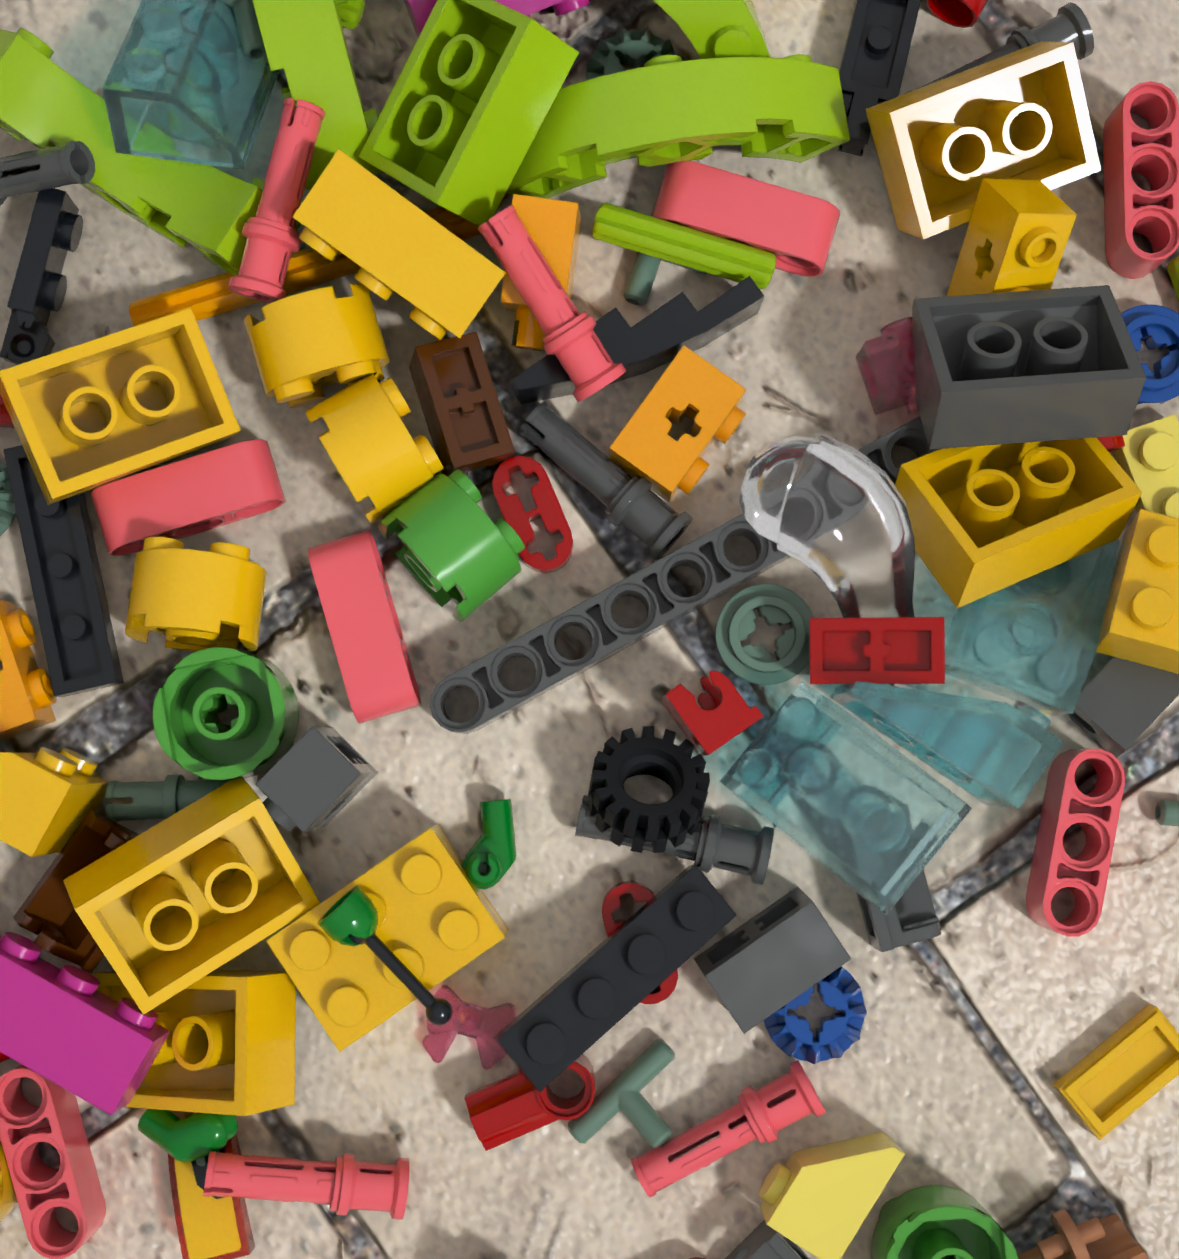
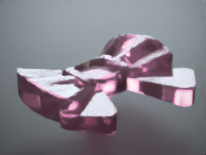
(469, 1021)

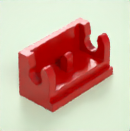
(877, 650)
(719, 717)

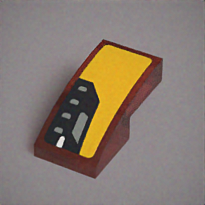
(208, 1225)

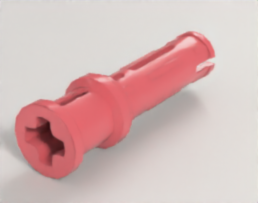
(272, 231)
(566, 330)
(765, 1111)
(339, 1184)

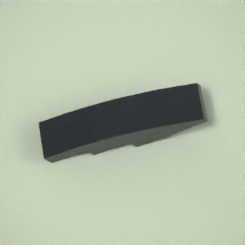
(648, 342)

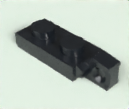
(874, 61)
(38, 279)

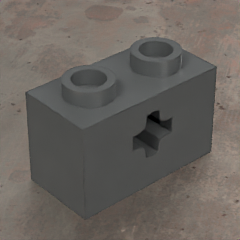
(314, 780)

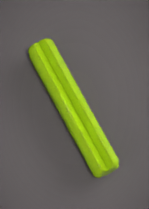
(683, 245)

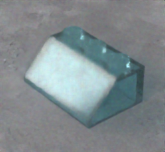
(186, 86)

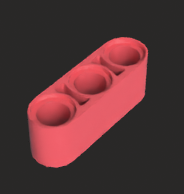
(1154, 156)
(751, 213)
(188, 496)
(364, 626)
(1098, 817)
(40, 1187)

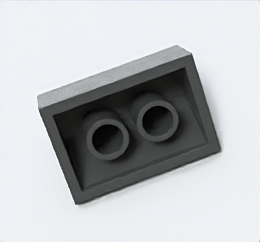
(1024, 367)

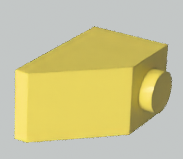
(828, 1191)

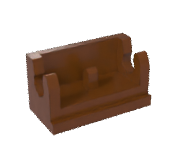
(460, 404)
(49, 907)

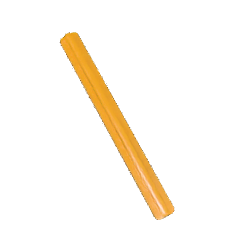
(304, 270)

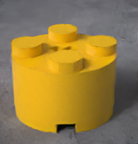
(316, 343)
(374, 445)
(196, 595)

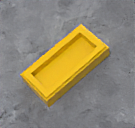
(1122, 1072)

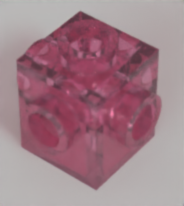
(889, 368)

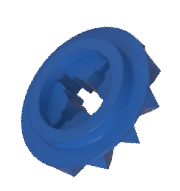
(1160, 331)
(836, 1031)

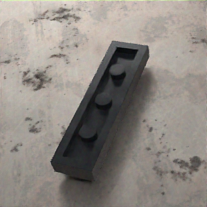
(64, 584)
(614, 977)

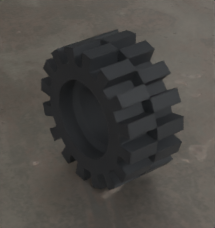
(655, 758)

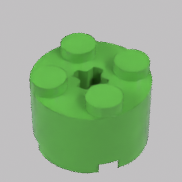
(453, 543)
(200, 689)
(938, 1223)

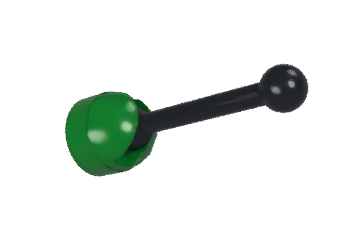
(353, 923)

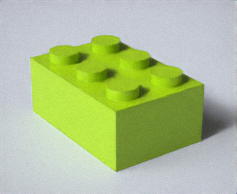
(469, 105)

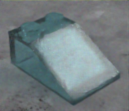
(1036, 634)
(974, 742)
(845, 796)

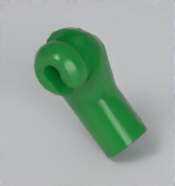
(496, 846)
(188, 1137)

